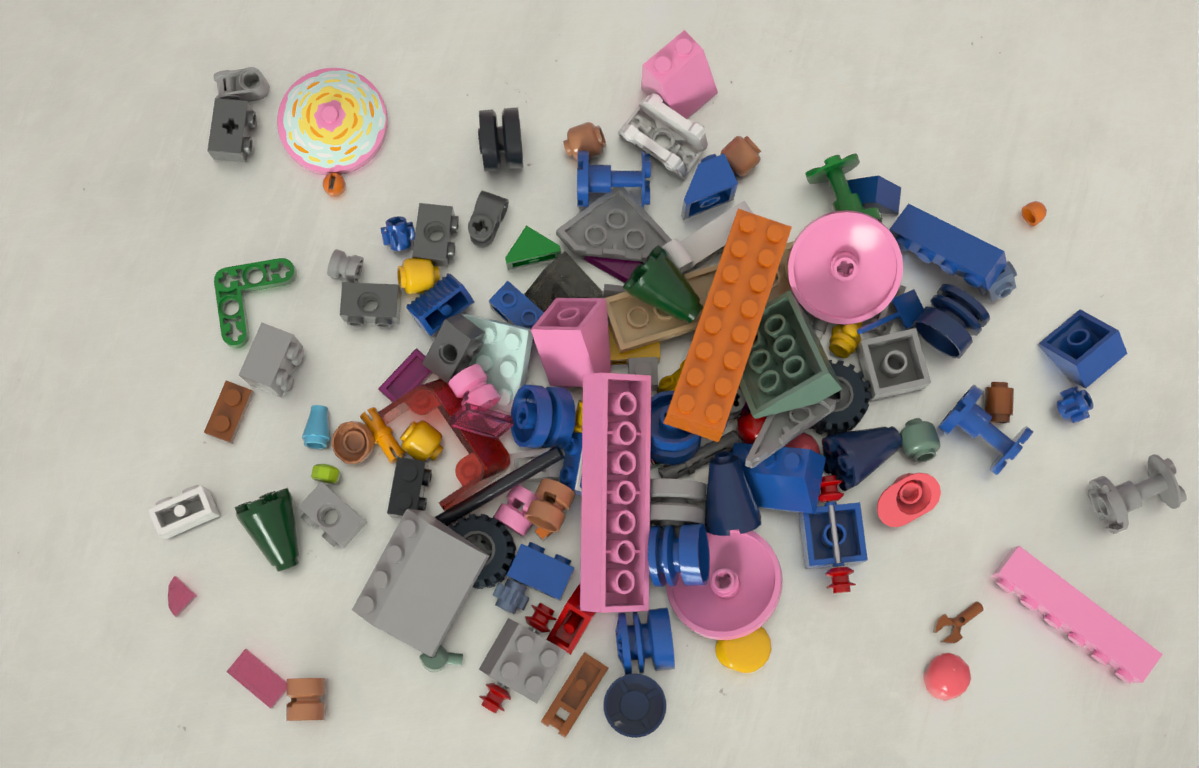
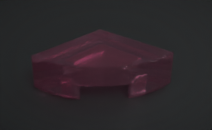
(179, 596)

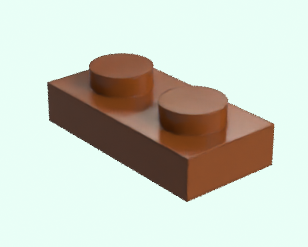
(229, 412)

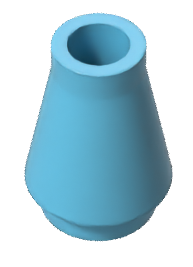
(317, 428)

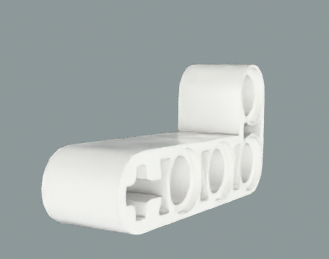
(705, 242)

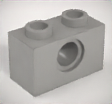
(319, 503)

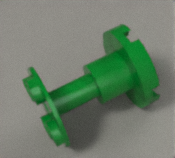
(834, 173)

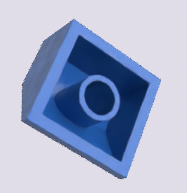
(710, 186)
(1084, 348)

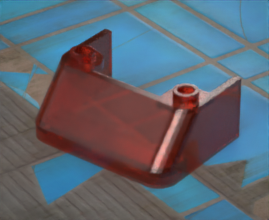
(486, 455)

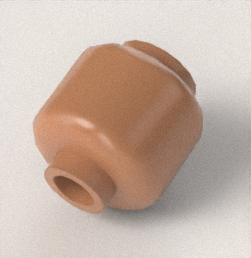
(585, 138)
(742, 155)

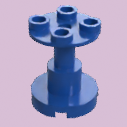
(601, 179)
(976, 422)

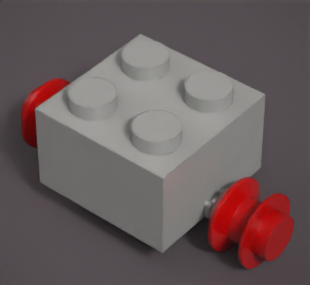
(521, 660)

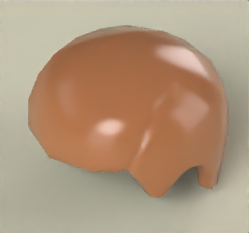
(352, 442)

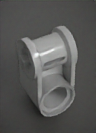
(236, 83)

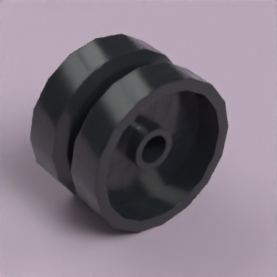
(501, 139)

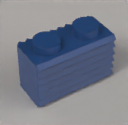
(439, 303)

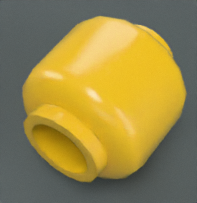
(417, 275)
(421, 441)

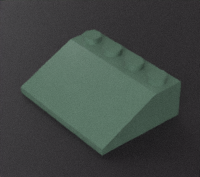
(786, 362)

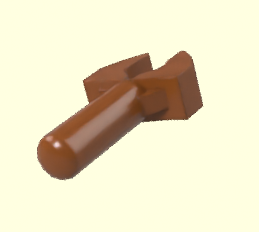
(957, 622)

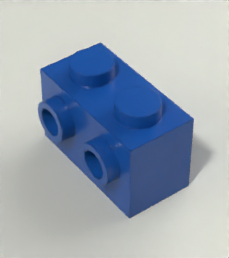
(541, 571)

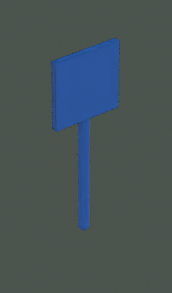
(907, 307)

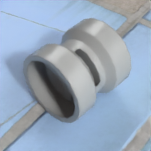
(348, 267)

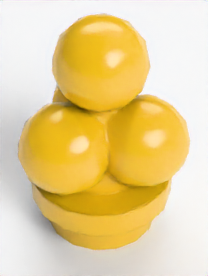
(845, 339)

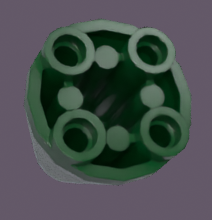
(664, 286)
(272, 527)

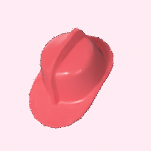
(908, 499)

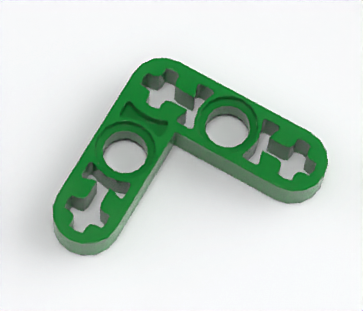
(237, 290)

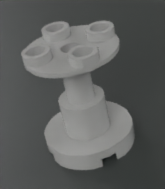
(1116, 501)

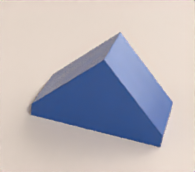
(877, 193)

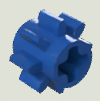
(398, 233)
(1075, 404)

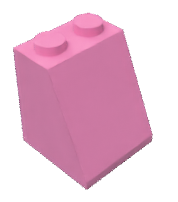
(680, 76)
(573, 340)

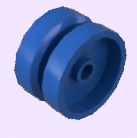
(542, 416)
(669, 443)

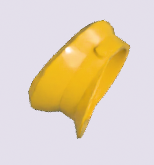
(745, 653)

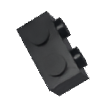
(409, 486)

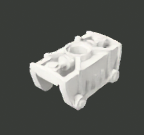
(670, 124)

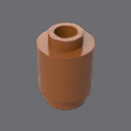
(999, 402)

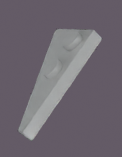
(784, 427)

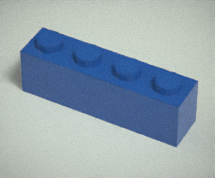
(948, 247)

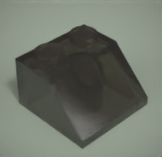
(562, 280)

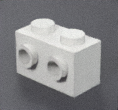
(183, 512)

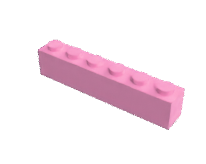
(1077, 615)

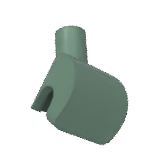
(440, 660)

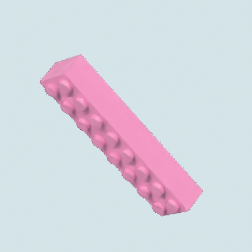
(615, 492)

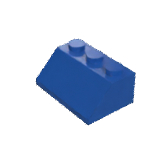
(785, 479)

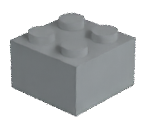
(272, 360)
(893, 364)

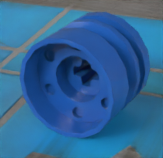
(674, 555)
(645, 641)

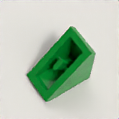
(531, 249)

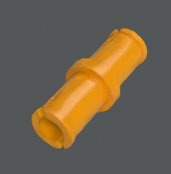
(382, 435)

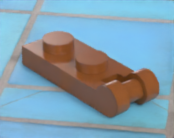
(575, 693)

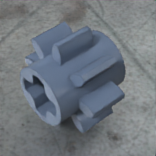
(511, 596)

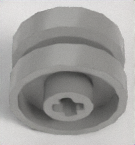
(675, 501)

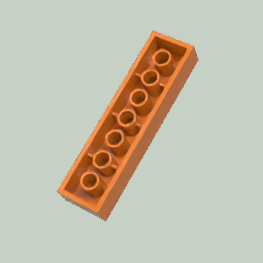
(728, 326)

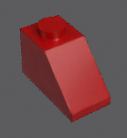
(570, 624)

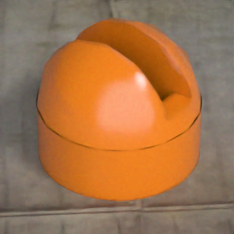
(339, 184)
(1034, 212)

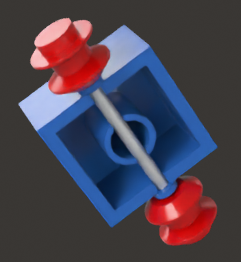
(833, 536)

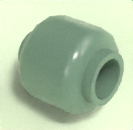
(920, 440)

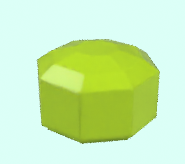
(325, 473)

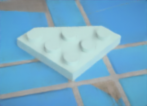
(503, 356)

